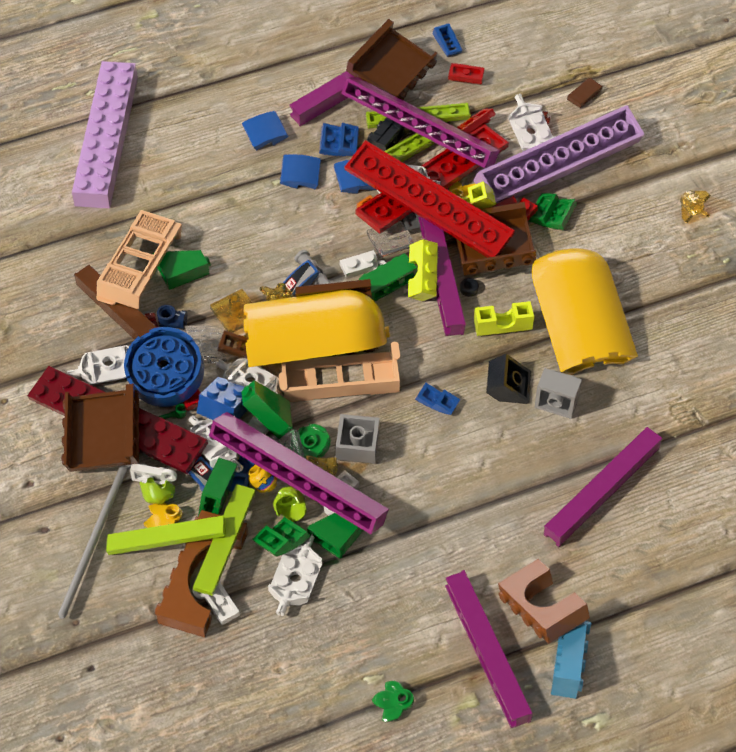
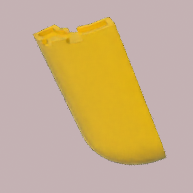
(582, 310)
(312, 327)

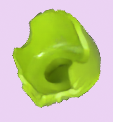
(155, 493)
(290, 504)

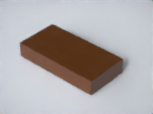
(584, 92)

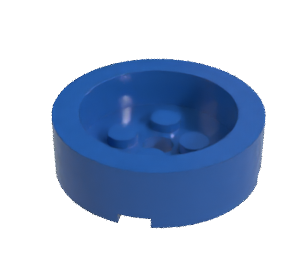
(173, 382)

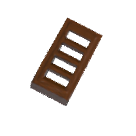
(229, 349)

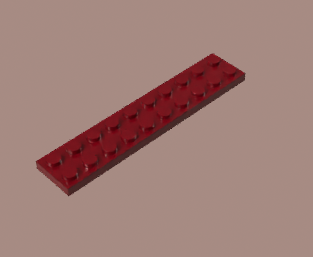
(156, 435)

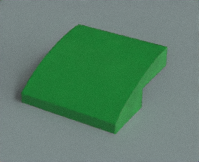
(553, 211)
(281, 538)

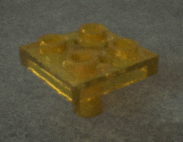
(233, 307)

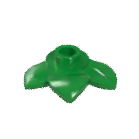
(390, 700)

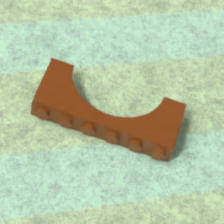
(178, 606)

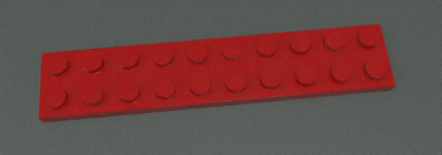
(447, 167)
(429, 200)

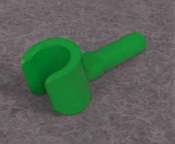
(178, 413)

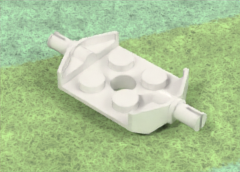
(529, 116)
(93, 368)
(239, 371)
(214, 449)
(300, 562)

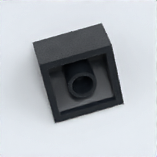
(508, 380)

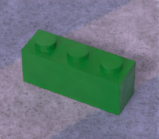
(390, 276)

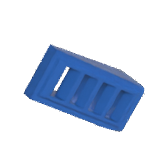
(447, 29)

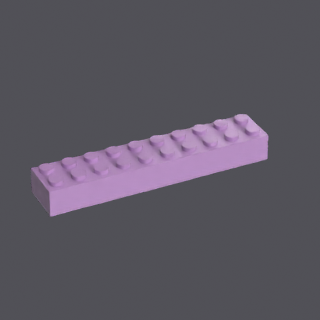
(105, 135)
(562, 155)

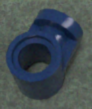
(170, 317)

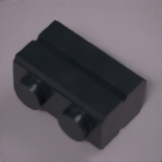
(387, 134)

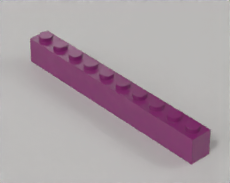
(420, 122)
(299, 473)

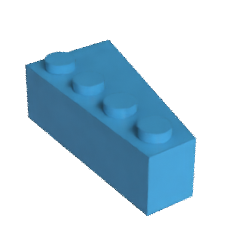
(570, 662)

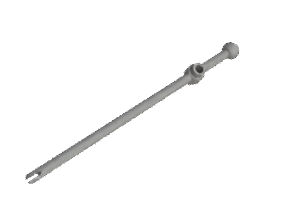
(92, 541)

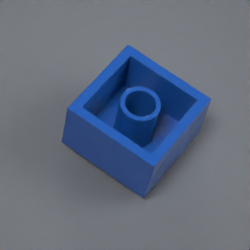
(220, 398)

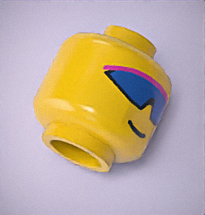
(261, 479)

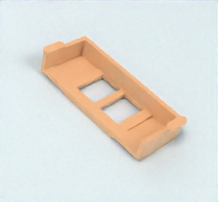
(126, 284)
(379, 372)

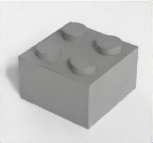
(558, 393)
(357, 438)

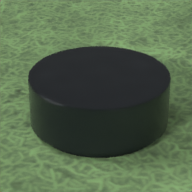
(469, 287)

